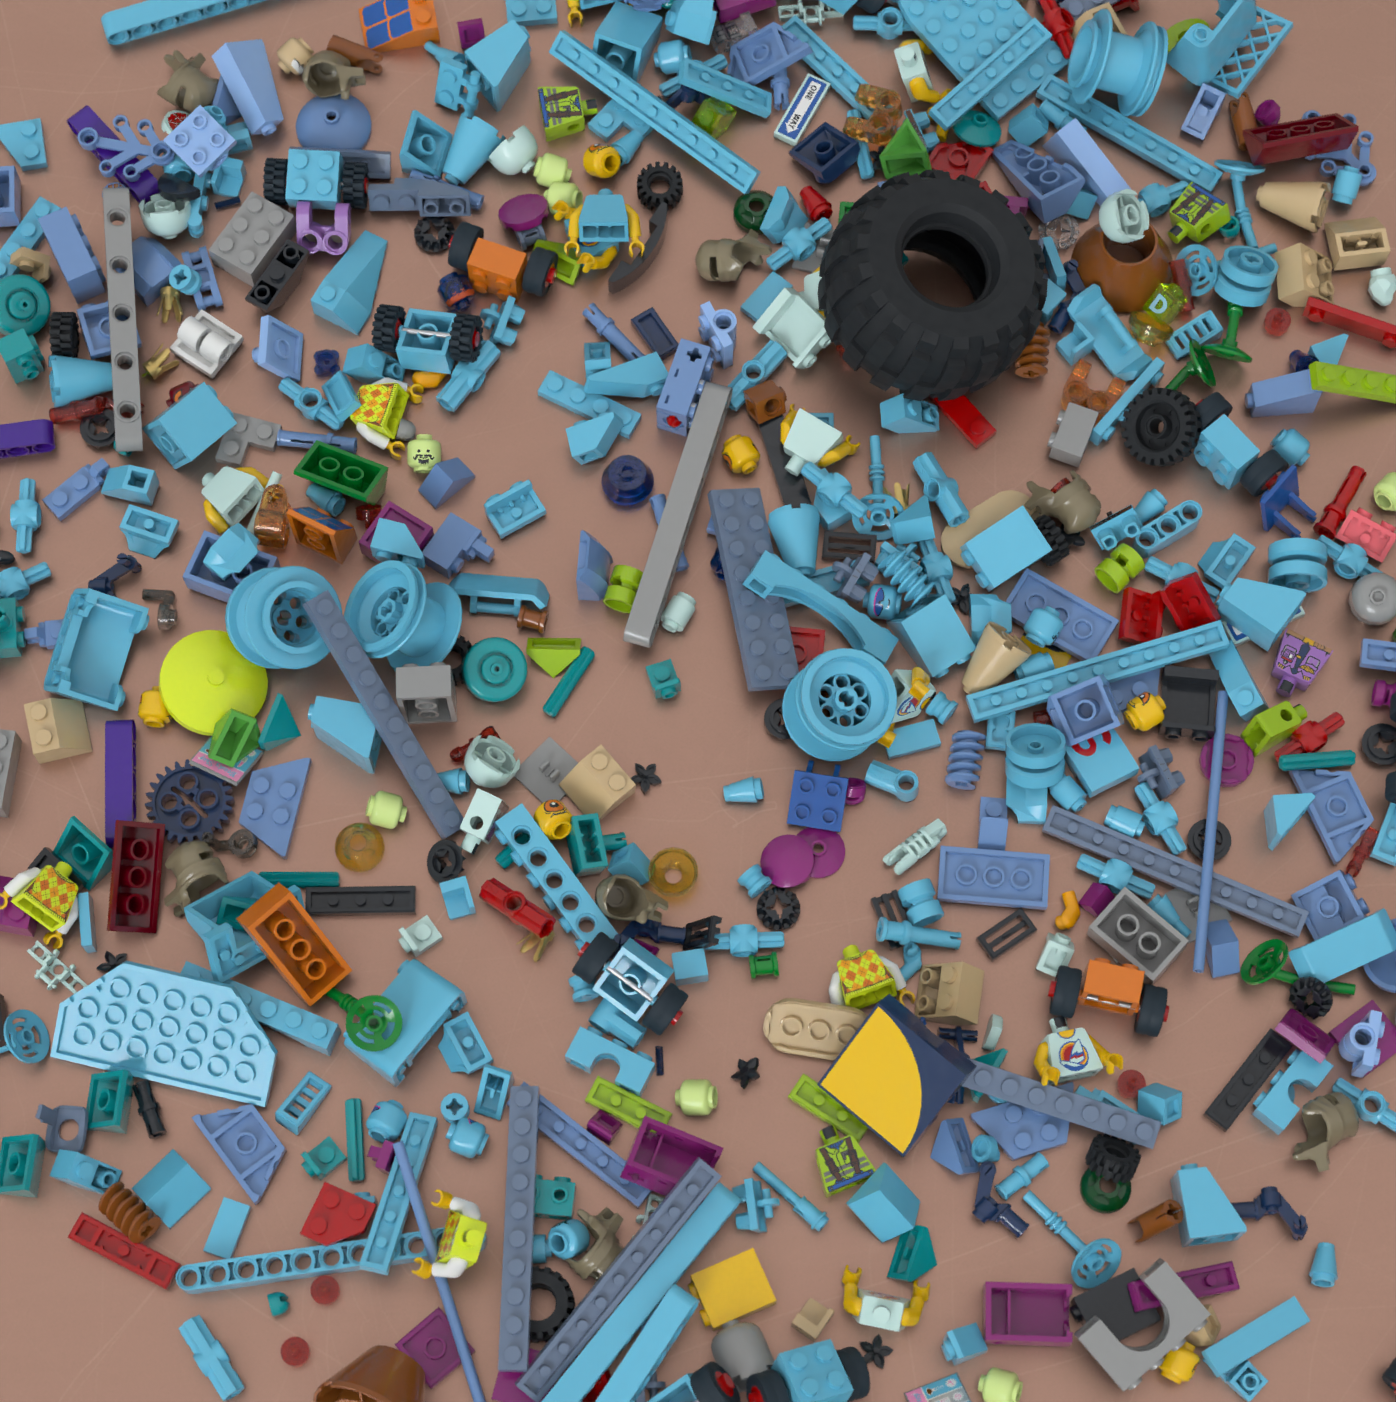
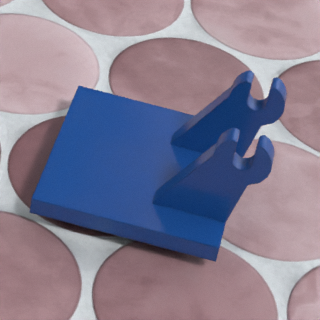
(1274, 501)
(817, 799)

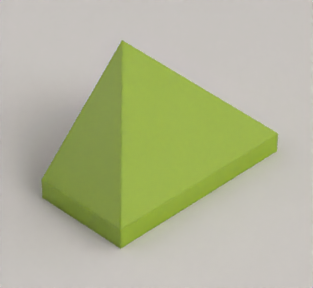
(567, 267)
(553, 653)

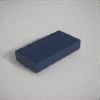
(655, 333)

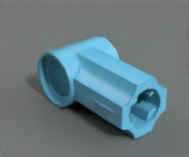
(890, 778)
(612, 1020)

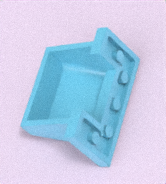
(229, 948)

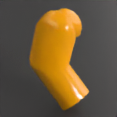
(428, 379)
(1071, 913)

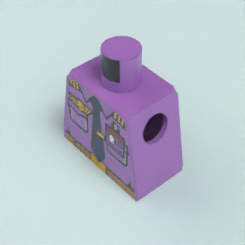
(1298, 662)

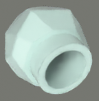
(1382, 285)

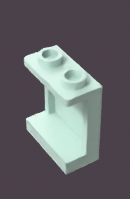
(795, 327)

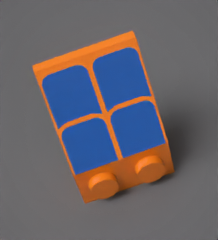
(398, 24)
(322, 533)

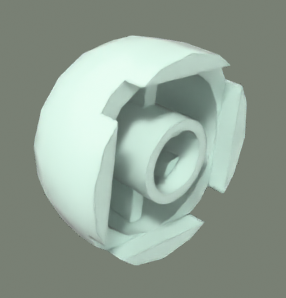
(515, 153)
(164, 216)
(1123, 217)
(490, 762)

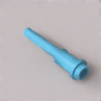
(801, 1205)

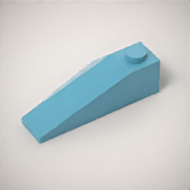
(691, 19)
(350, 287)

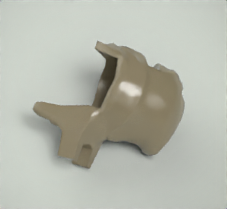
(331, 75)
(196, 86)
(725, 257)
(1071, 504)
(194, 871)
(625, 900)
(1327, 1122)
(604, 1249)

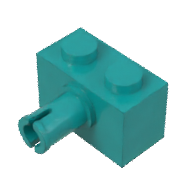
(11, 636)
(589, 846)

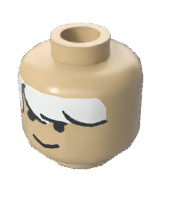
(294, 55)

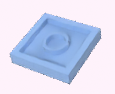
(279, 348)

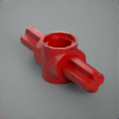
(1059, 24)
(1311, 736)

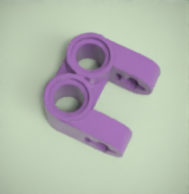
(323, 233)

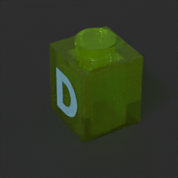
(1165, 303)

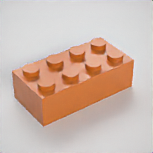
(294, 944)

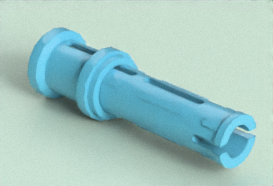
(905, 933)

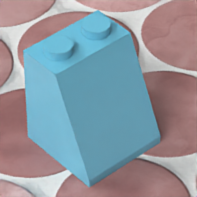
(628, 38)
(501, 61)
(190, 425)
(1005, 549)
(1259, 609)
(933, 635)
(347, 730)
(1205, 1207)

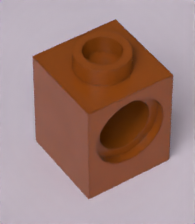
(765, 401)

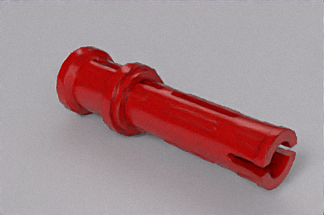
(1336, 510)

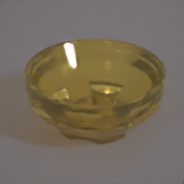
(1148, 330)
(362, 859)
(673, 859)

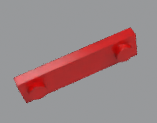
(1351, 321)
(967, 419)
(120, 1250)

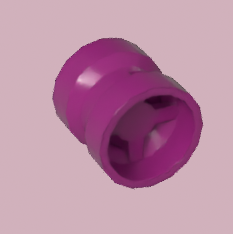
(1382, 693)

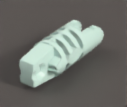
(916, 846)

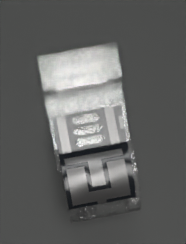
(728, 34)

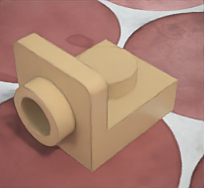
(32, 261)

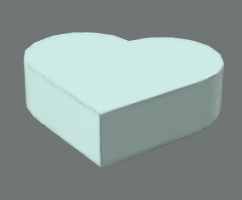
(993, 1032)

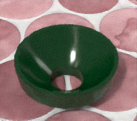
(745, 217)
(1102, 1201)

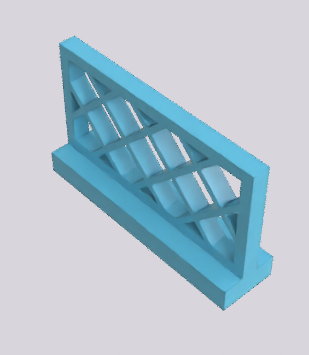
(1264, 55)

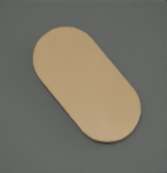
(980, 519)
(811, 1027)

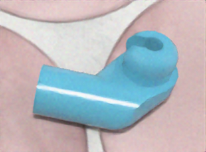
(912, 960)

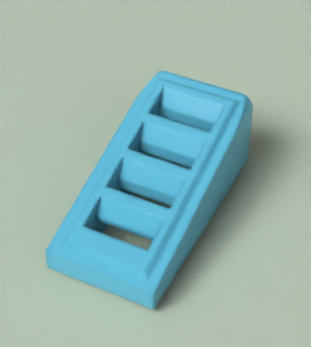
(1199, 322)
(296, 1125)

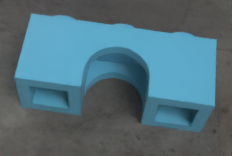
(590, 1048)
(1276, 1108)

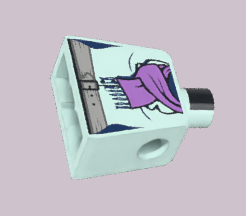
(484, 809)

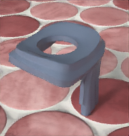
(54, 1120)

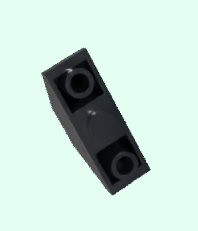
(279, 278)

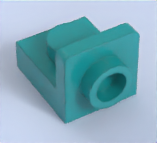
(663, 679)
(323, 1159)

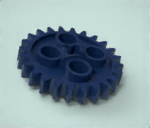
(205, 786)

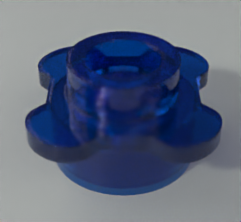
(326, 355)

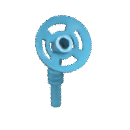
(1239, 171)
(1204, 268)
(878, 507)
(25, 1036)
(1087, 1253)

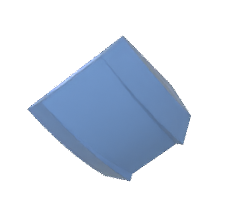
(151, 268)
(592, 568)
(1085, 710)

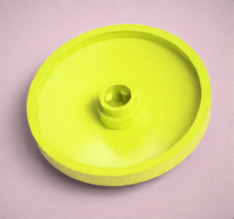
(207, 678)

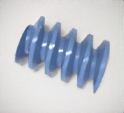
(962, 759)

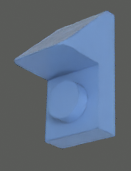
(1203, 111)
(992, 823)

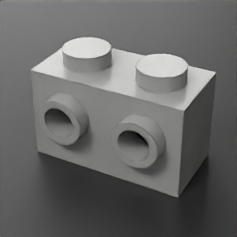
(1073, 434)

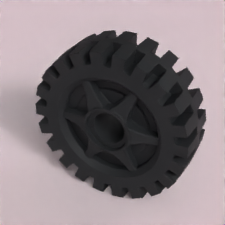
(1178, 432)

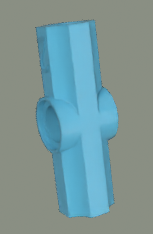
(764, 364)
(468, 377)
(941, 489)
(211, 1358)

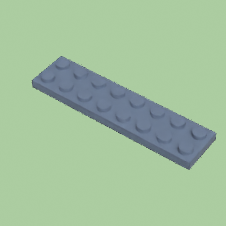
(759, 622)

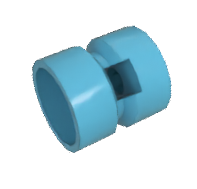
(920, 903)

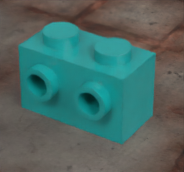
(21, 355)
(555, 1198)

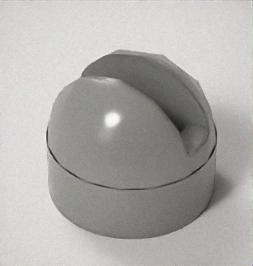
(406, 430)

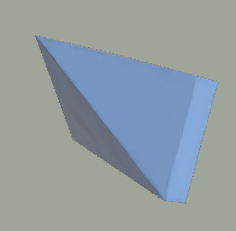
(225, 102)
(954, 1146)

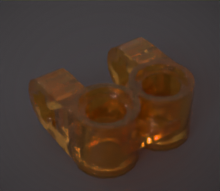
(875, 98)
(1089, 397)
(271, 522)

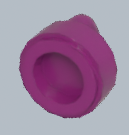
(1268, 113)
(855, 791)

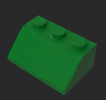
(343, 472)

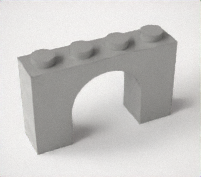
(1181, 1316)

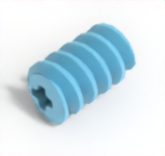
(906, 577)

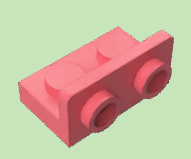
(1371, 536)

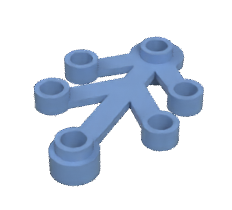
(128, 149)
(1346, 155)

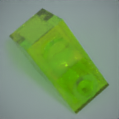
(714, 116)

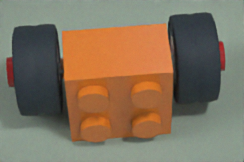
(501, 268)
(1110, 989)

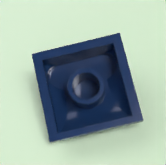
(826, 153)

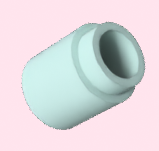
(678, 612)

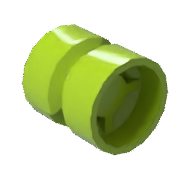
(1121, 566)
(624, 587)

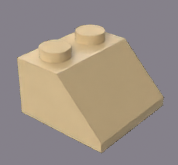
(57, 729)
(597, 784)

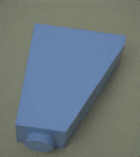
(1282, 395)

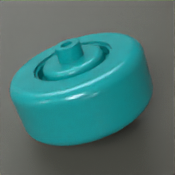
(23, 304)
(494, 669)

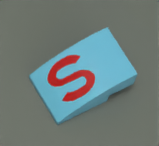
(1101, 762)

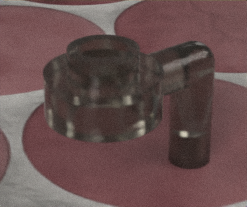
(166, 614)
(234, 844)

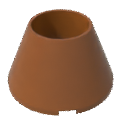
(1123, 284)
(376, 1376)

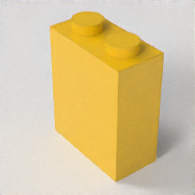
(731, 1289)

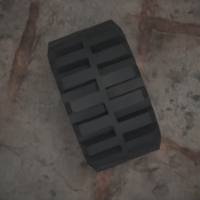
(564, 1298)

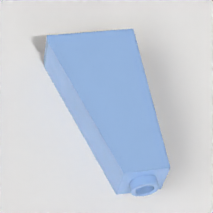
(250, 83)
(1078, 149)

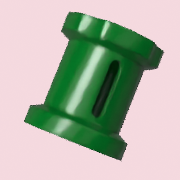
(763, 965)

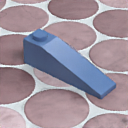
(1045, 183)

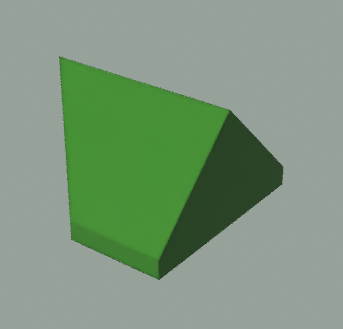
(905, 153)
(234, 738)

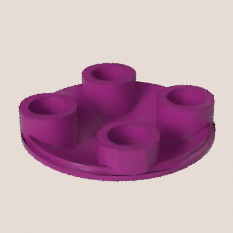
(787, 861)

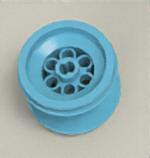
(1118, 63)
(403, 616)
(254, 624)
(860, 683)

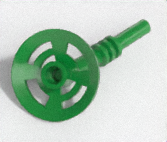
(1228, 347)
(1196, 366)
(1269, 967)
(368, 1019)

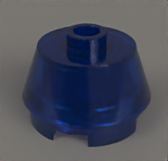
(627, 480)

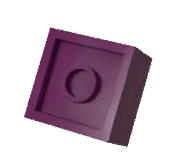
(419, 530)

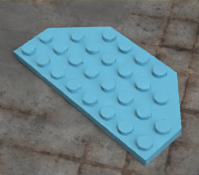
(168, 1032)

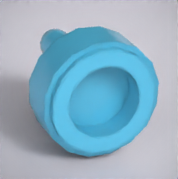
(985, 1149)

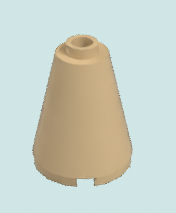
(1296, 201)
(994, 658)

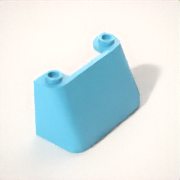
(1205, 51)
(94, 648)
(424, 1004)

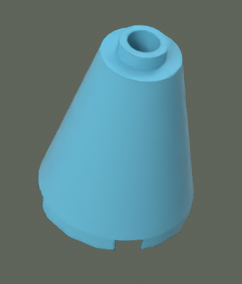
(469, 149)
(77, 379)
(796, 535)

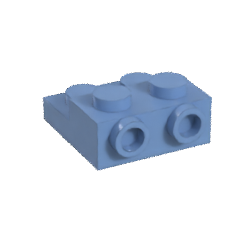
(95, 328)
(1330, 904)

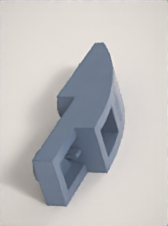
(420, 195)

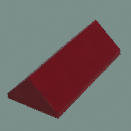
(1299, 138)
(135, 877)

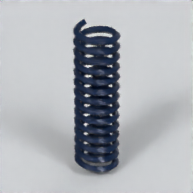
(225, 203)
(659, 1055)

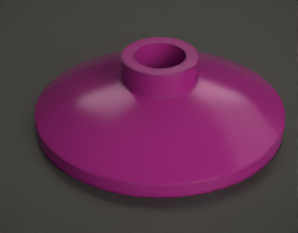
(831, 857)

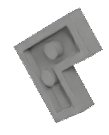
(246, 433)

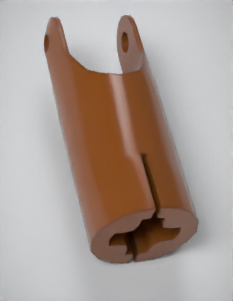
(357, 54)
(1242, 118)
(1159, 1219)

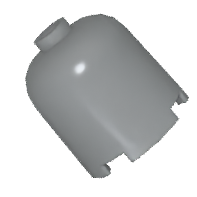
(1374, 599)
(741, 1351)

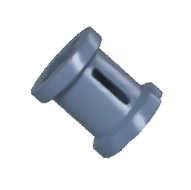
(527, 237)

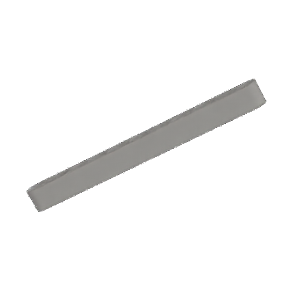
(677, 515)

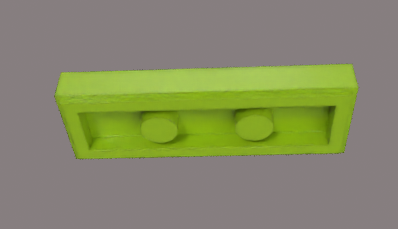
(819, 1103)
(624, 1104)

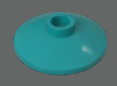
(978, 129)

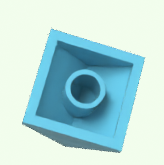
(424, 146)
(1283, 813)
(171, 1188)
(885, 1204)

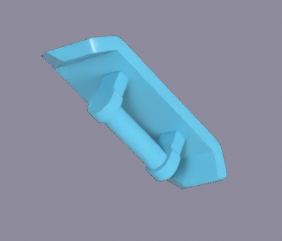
(1112, 339)
(500, 587)
(1346, 948)

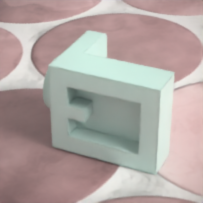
(419, 936)
(1056, 952)

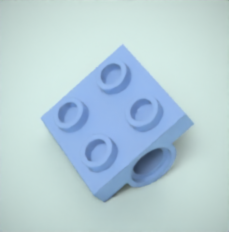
(200, 142)
(720, 331)
(1366, 1053)

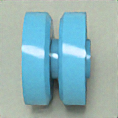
(1246, 276)
(1298, 564)
(1035, 755)

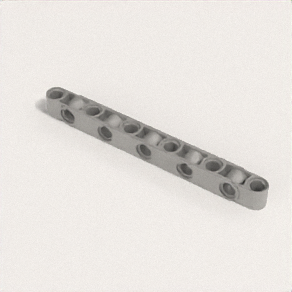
(122, 333)

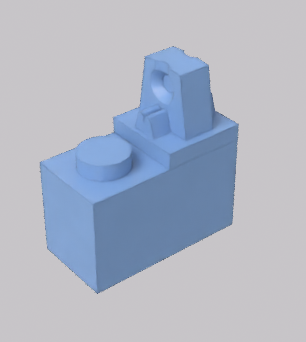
(453, 543)

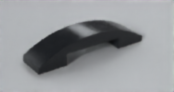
(627, 274)

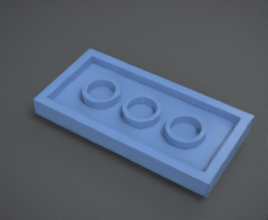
(1085, 626)
(993, 877)

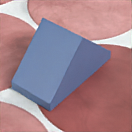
(444, 481)
(1222, 949)

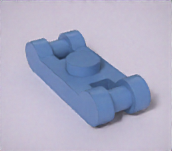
(208, 278)

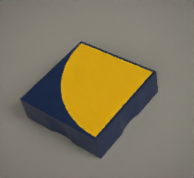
(896, 1075)

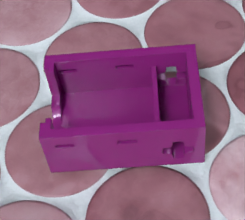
(664, 1156)
(1026, 1314)

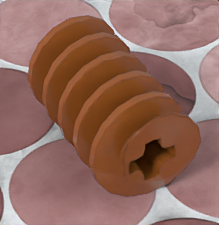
(1033, 357)
(128, 1213)

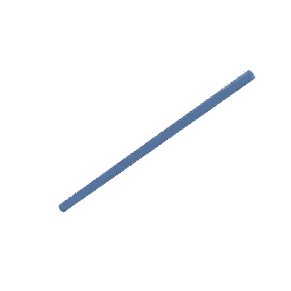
(1210, 833)
(442, 1283)

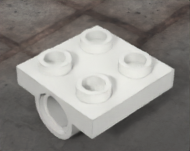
(205, 343)

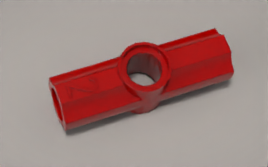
(527, 915)

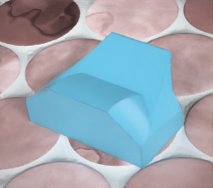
(782, 215)
(147, 530)
(232, 551)
(1226, 560)
(985, 609)
(1027, 803)
(463, 1045)

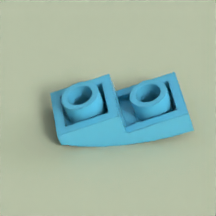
(1244, 1379)

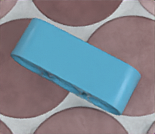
(1175, 520)

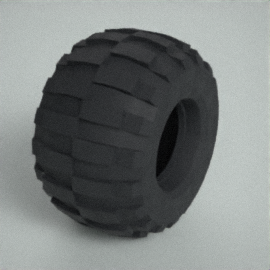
(898, 330)

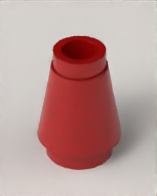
(815, 204)

